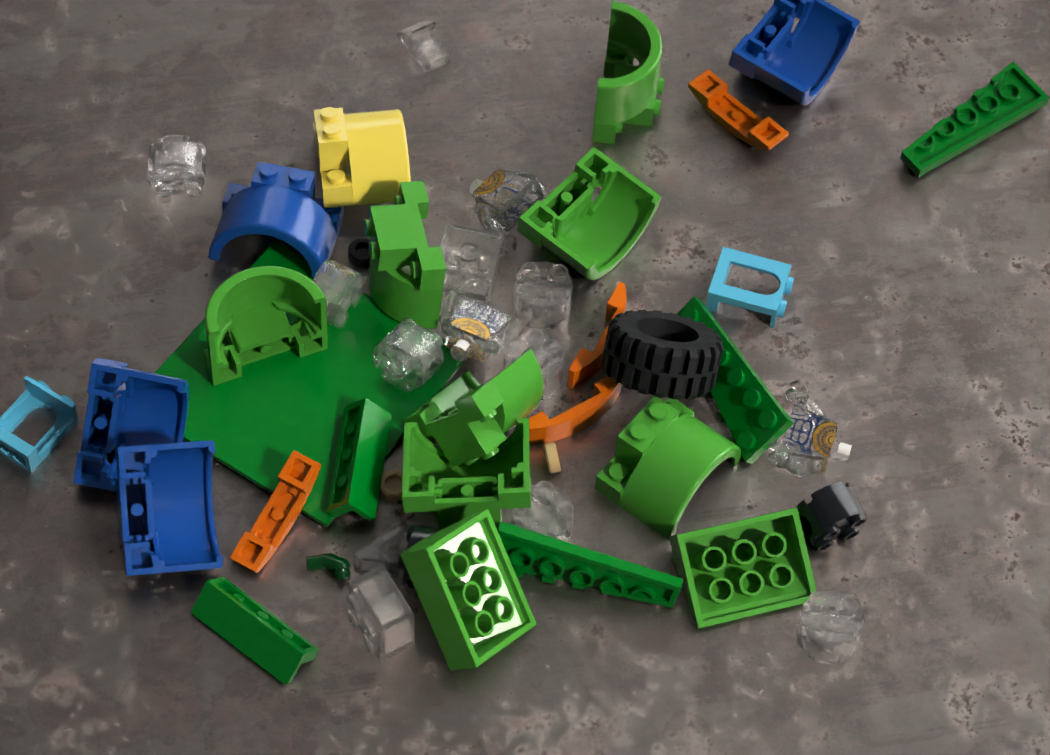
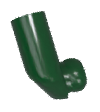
(329, 561)

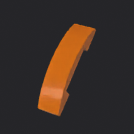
(733, 115)
(587, 362)
(576, 419)
(278, 514)

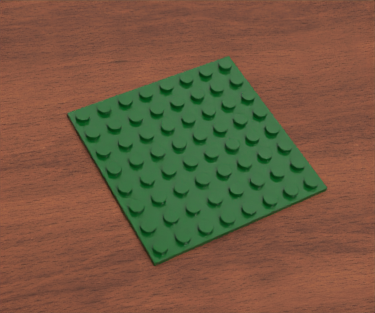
(294, 400)

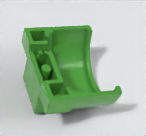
(634, 88)
(589, 232)
(398, 242)
(253, 319)
(473, 417)
(662, 463)
(463, 490)

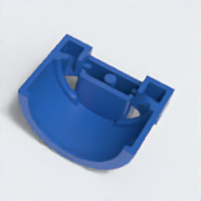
(797, 61)
(280, 206)
(140, 412)
(166, 506)

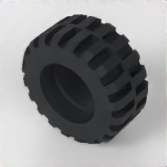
(662, 354)

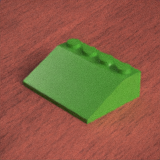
(744, 567)
(469, 590)

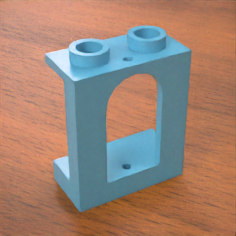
(766, 304)
(35, 396)

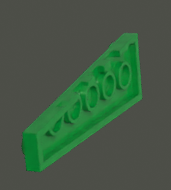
(991, 109)
(741, 395)
(568, 562)

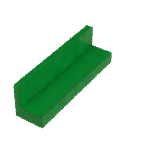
(359, 460)
(253, 629)

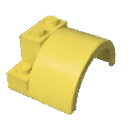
(374, 148)

